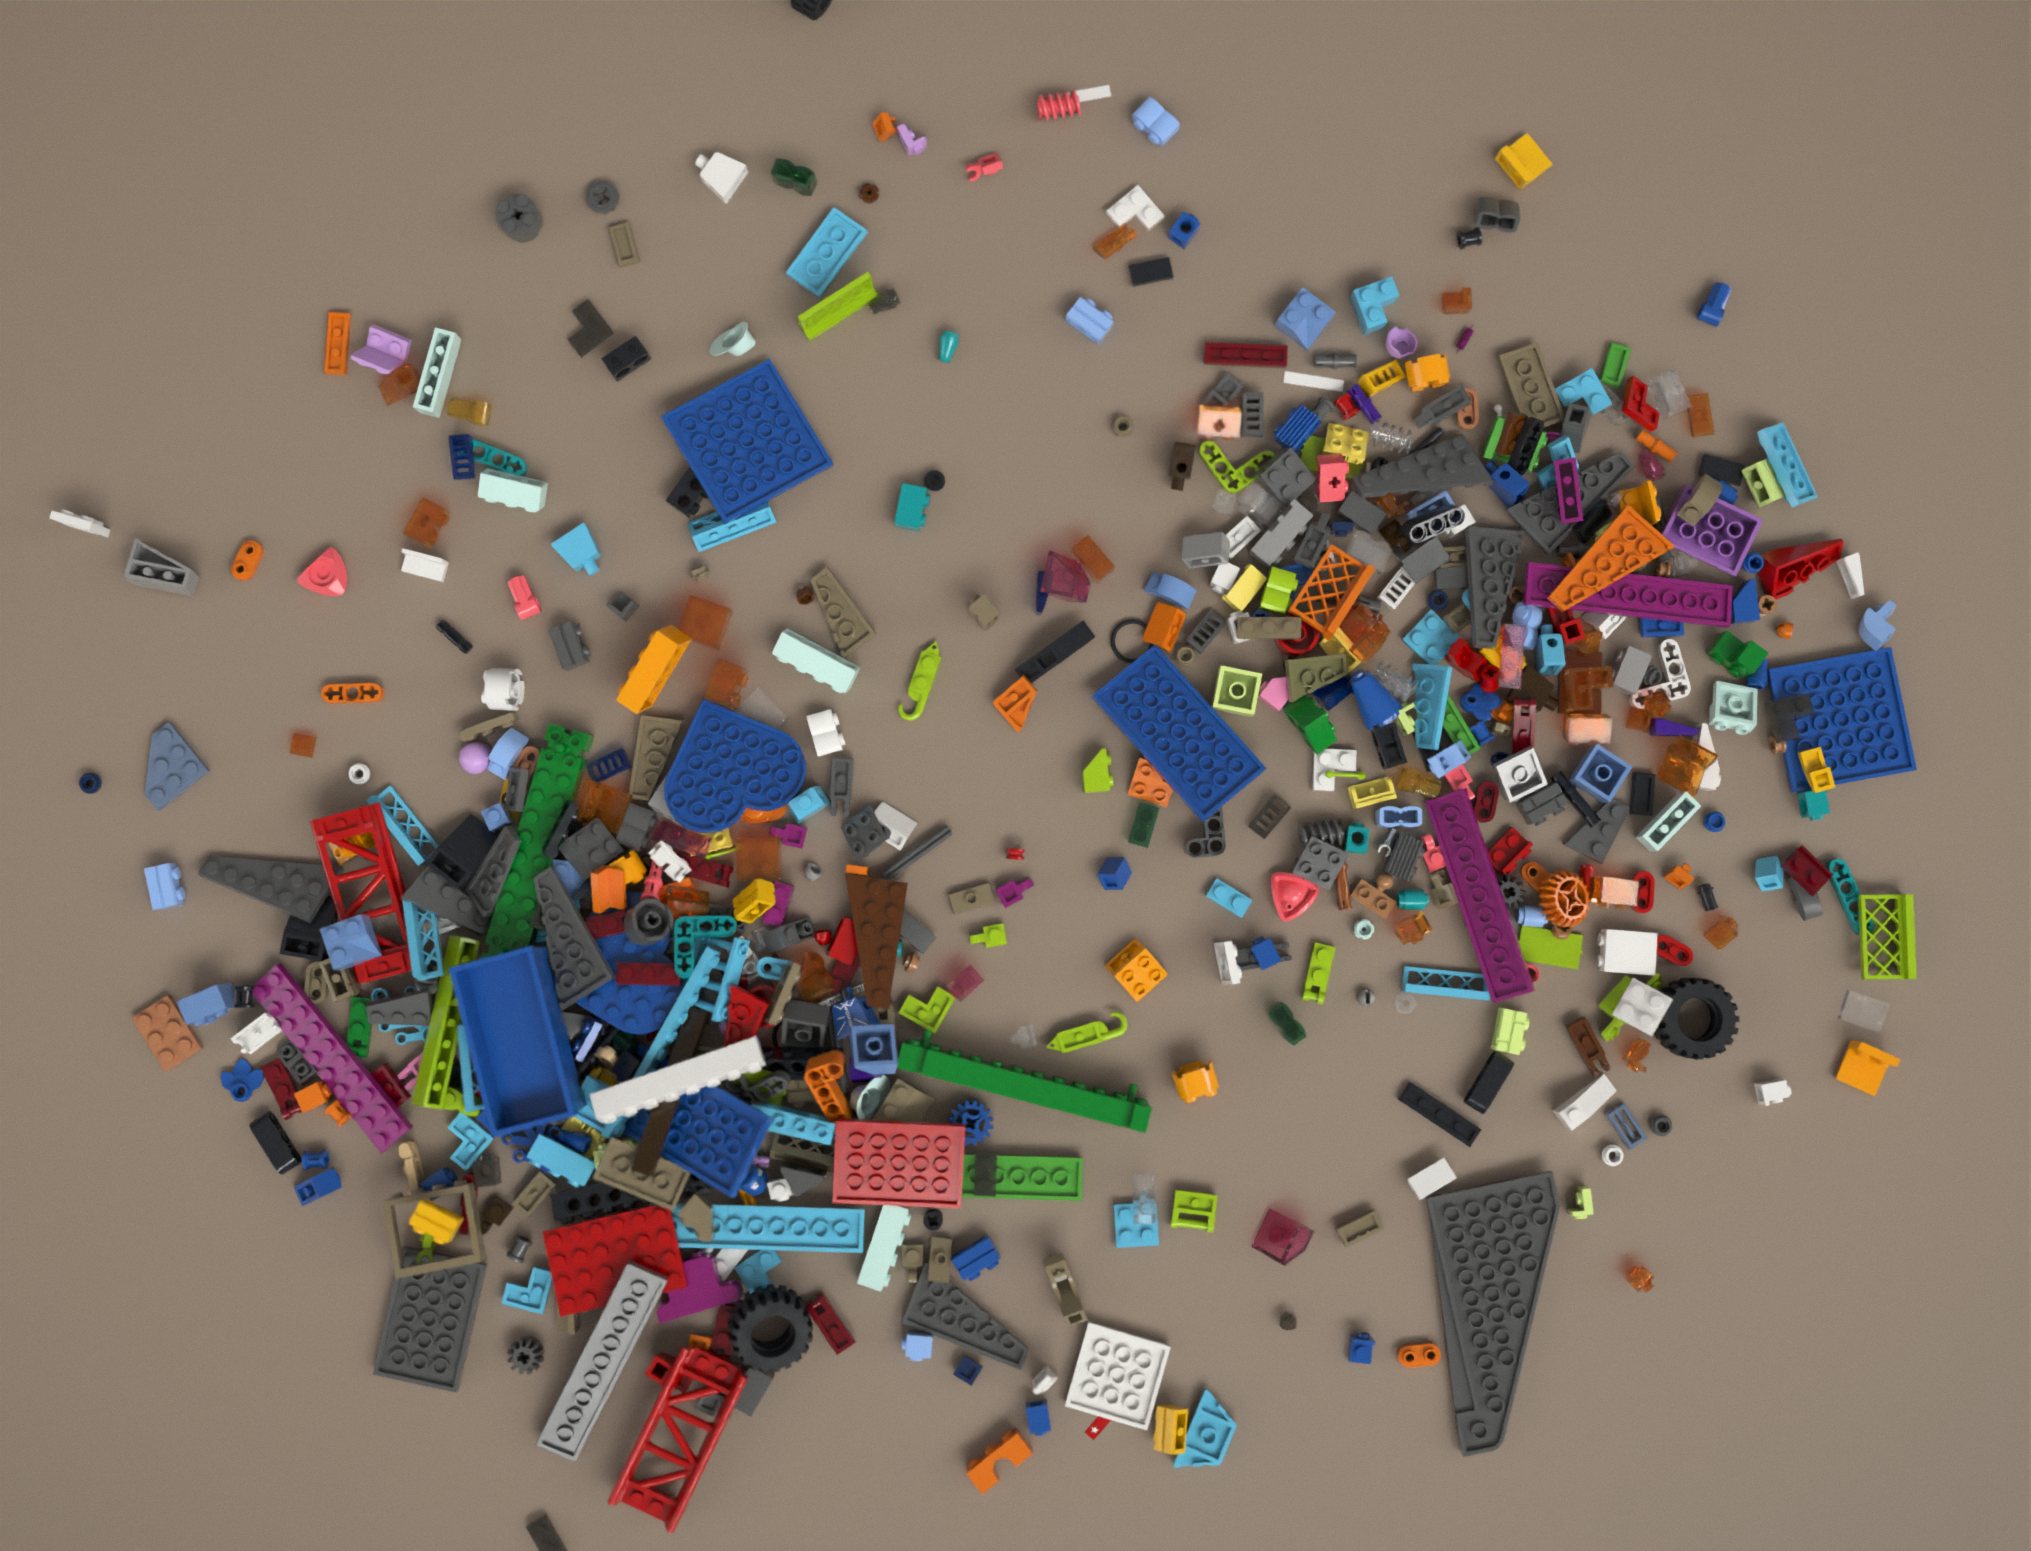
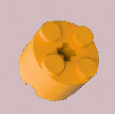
(1427, 371)
(633, 867)
(1195, 1080)

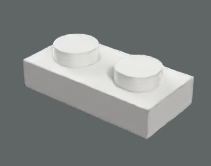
(1241, 535)

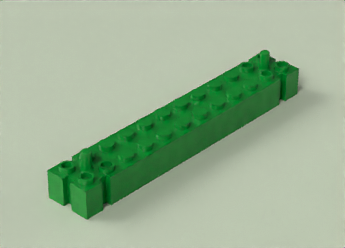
(553, 783)
(1031, 1087)

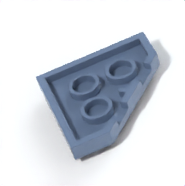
(171, 767)

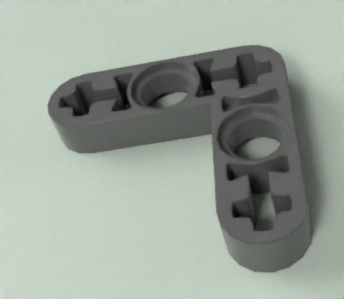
(752, 1094)

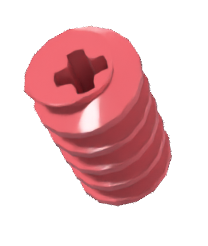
(1058, 105)

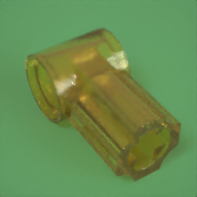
(475, 412)
(1413, 781)

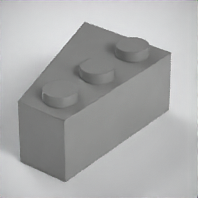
(1281, 535)
(157, 571)

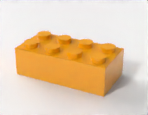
(653, 668)

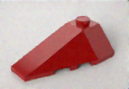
(1794, 564)

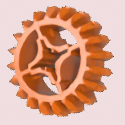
(1564, 898)

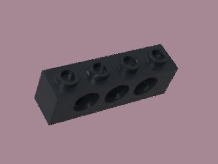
(792, 1059)

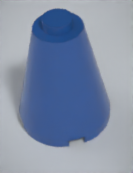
(1373, 700)

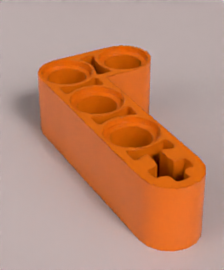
(821, 1077)

